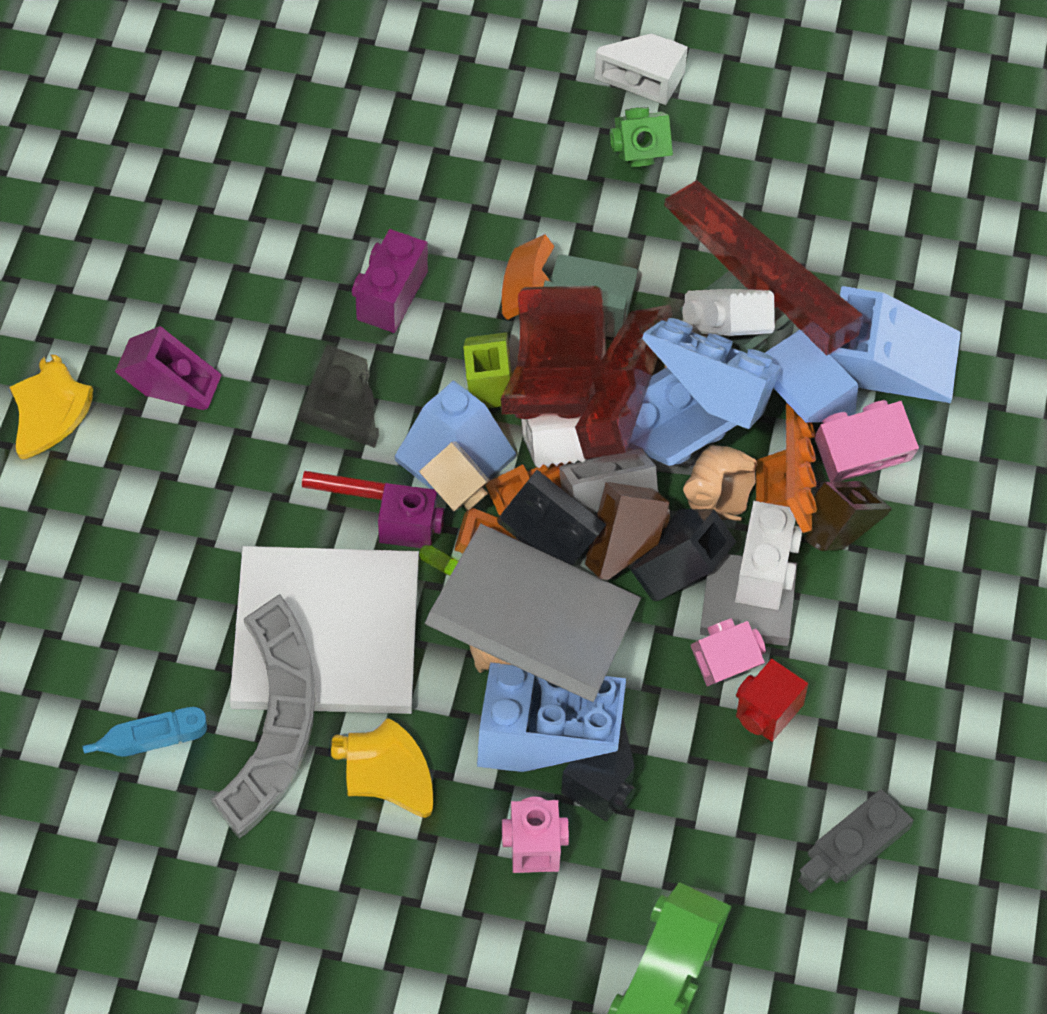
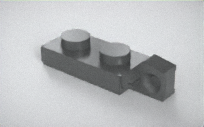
(855, 841)

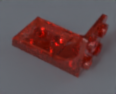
(557, 351)

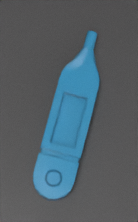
(152, 732)

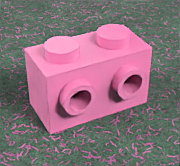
(865, 441)

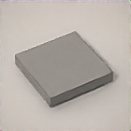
(720, 604)

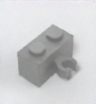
(587, 479)

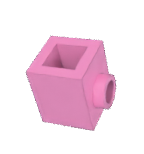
(728, 651)

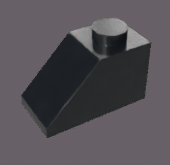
(603, 780)

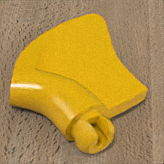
(48, 407)
(386, 767)

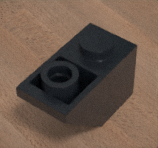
(686, 552)

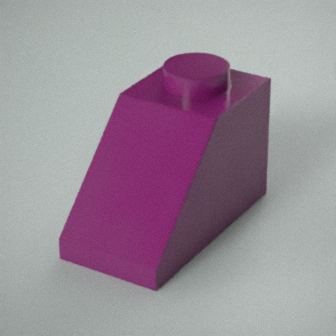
(167, 370)

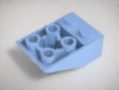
(899, 348)
(718, 376)
(541, 725)

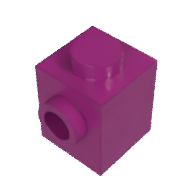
(409, 516)

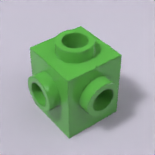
(654, 142)

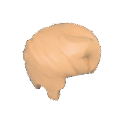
(721, 481)

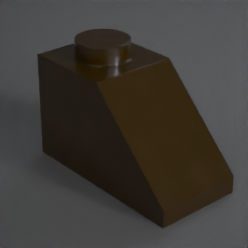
(844, 514)

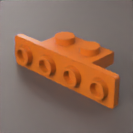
(787, 475)

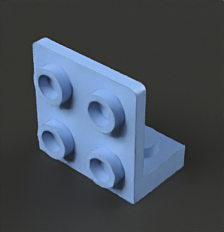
(674, 422)

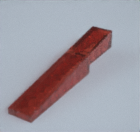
(765, 266)
(620, 386)

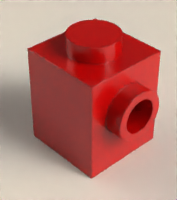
(770, 700)

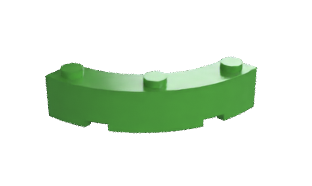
(680, 944)

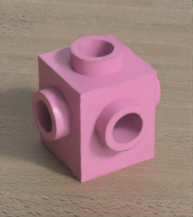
(535, 835)

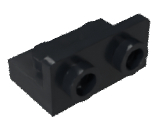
(550, 520)

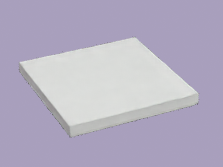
(354, 619)

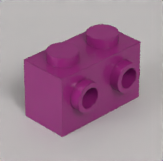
(390, 280)

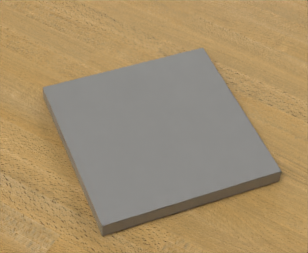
(534, 612)

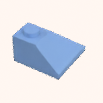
(460, 418)

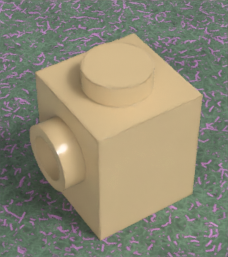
(456, 477)

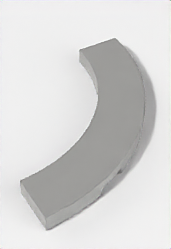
(287, 720)

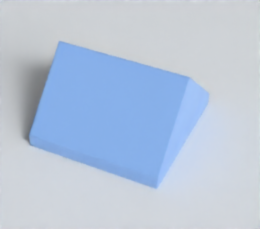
(811, 380)

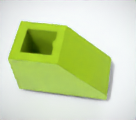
(488, 367)

